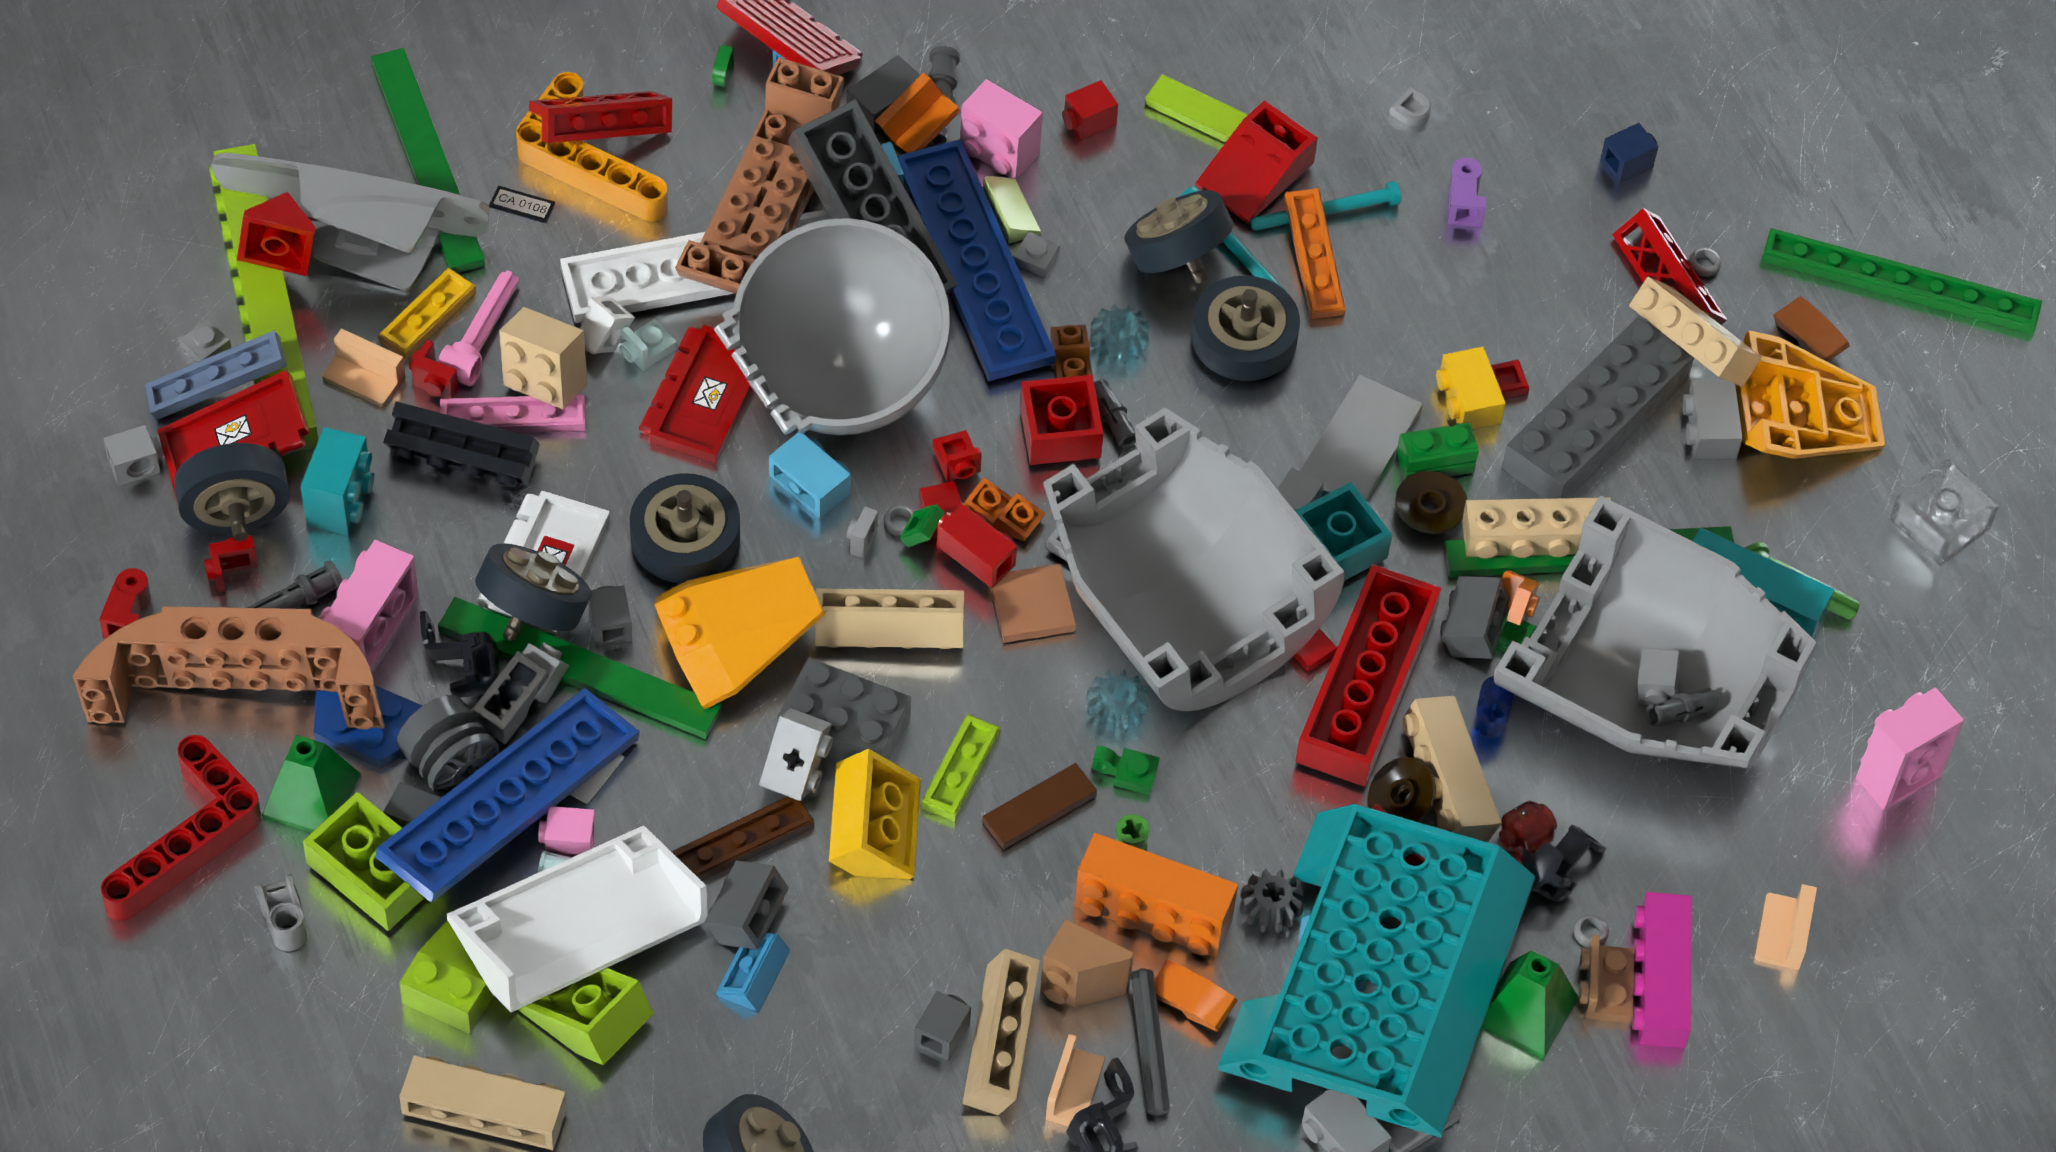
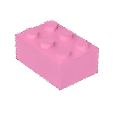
(375, 598)
(1909, 748)

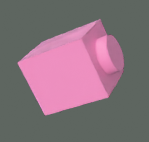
(567, 831)

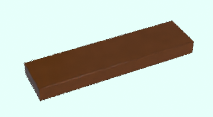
(745, 837)

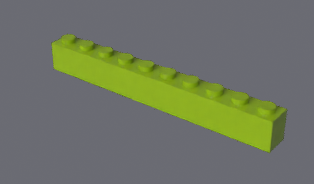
(263, 293)

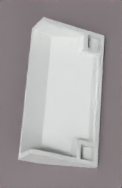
(579, 917)

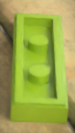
(1194, 108)
(960, 768)

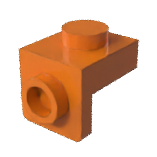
(1522, 596)

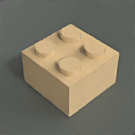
(543, 357)

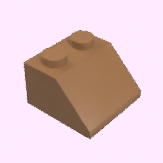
(1084, 967)

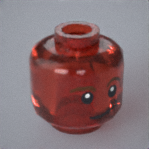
(1527, 827)

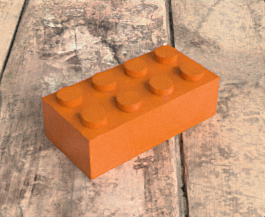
(1155, 895)

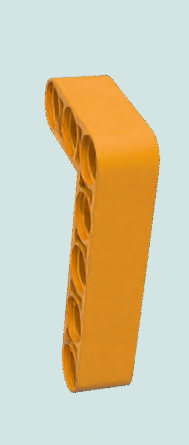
(589, 166)

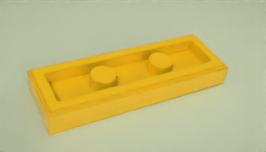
(427, 313)

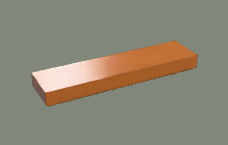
(1314, 254)

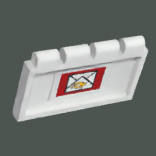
(557, 527)

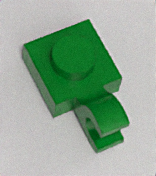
(1132, 771)

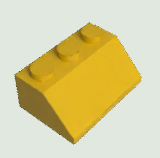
(874, 817)

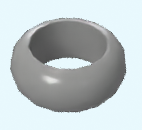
(1708, 254)
(893, 512)
(1594, 921)

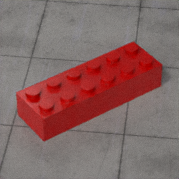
(1368, 675)

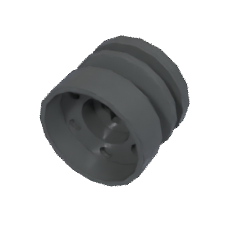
(446, 743)

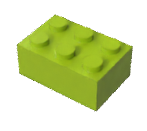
(345, 855)

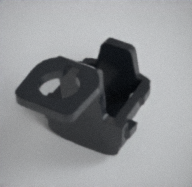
(478, 655)
(1554, 863)
(1081, 1126)

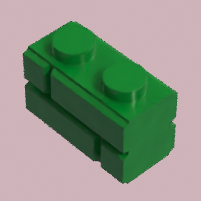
(1438, 449)

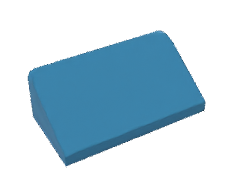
(754, 973)

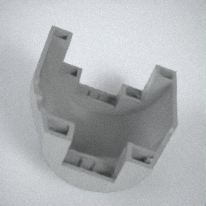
(1193, 563)
(1658, 590)

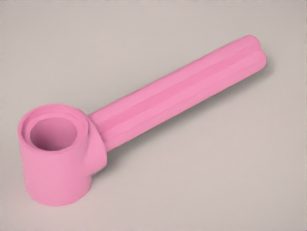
(465, 355)

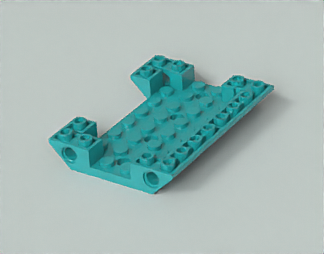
(1429, 972)

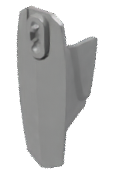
(360, 219)

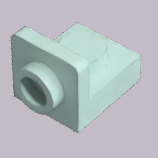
(646, 344)

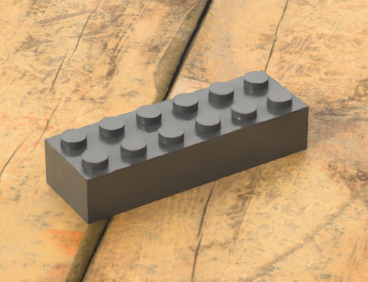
(859, 180)
(1597, 411)

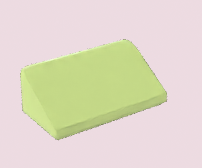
(1010, 208)

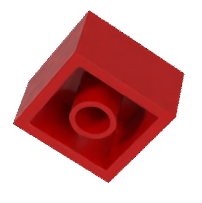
(1061, 419)

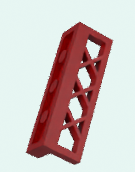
(603, 116)
(1670, 259)

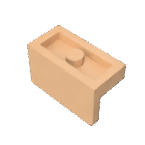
(364, 369)
(1785, 928)
(1073, 1083)

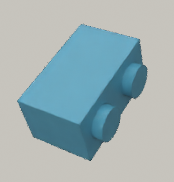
(810, 474)

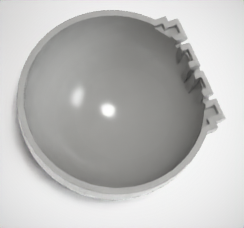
(839, 327)

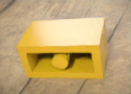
(1471, 388)

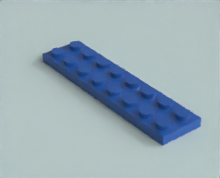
(989, 285)
(507, 795)

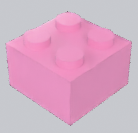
(1000, 130)

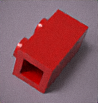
(976, 545)

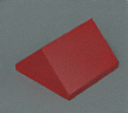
(277, 236)

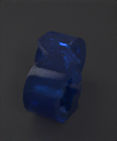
(1488, 721)

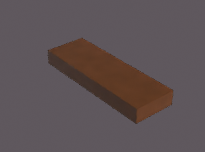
(1039, 806)

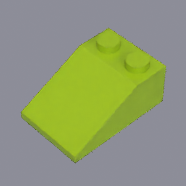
(446, 982)
(593, 1014)

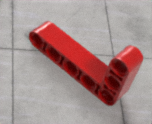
(189, 834)

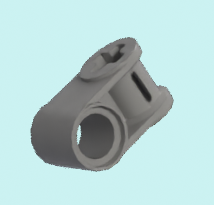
(280, 908)

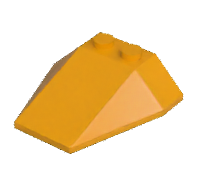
(1804, 404)
(737, 623)

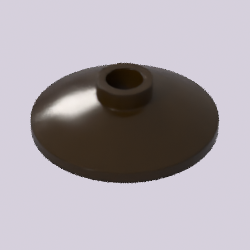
(1434, 491)
(1399, 779)

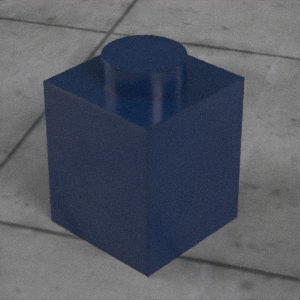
(1629, 152)

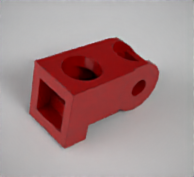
(125, 601)

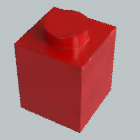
(1090, 110)

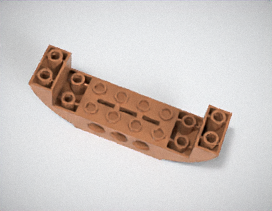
(769, 182)
(227, 651)

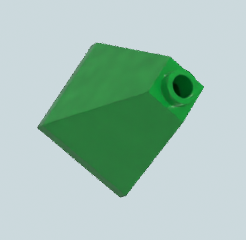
(310, 785)
(1531, 1003)

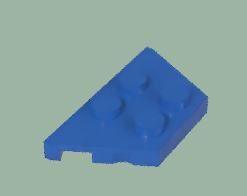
(370, 745)

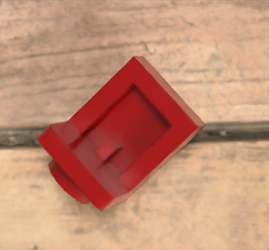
(431, 375)
(957, 456)
(229, 557)

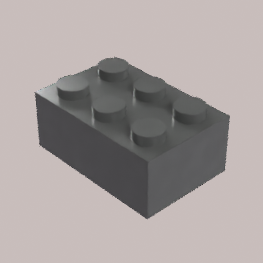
(860, 710)

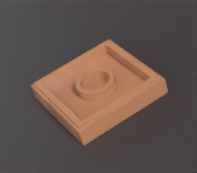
(1033, 604)

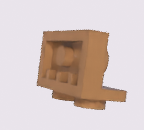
(1608, 982)

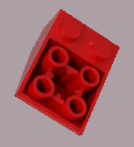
(1259, 161)

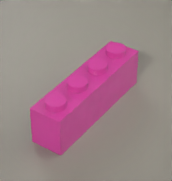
(1664, 970)

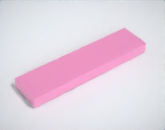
(519, 413)

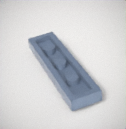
(215, 375)

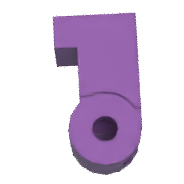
(1463, 203)

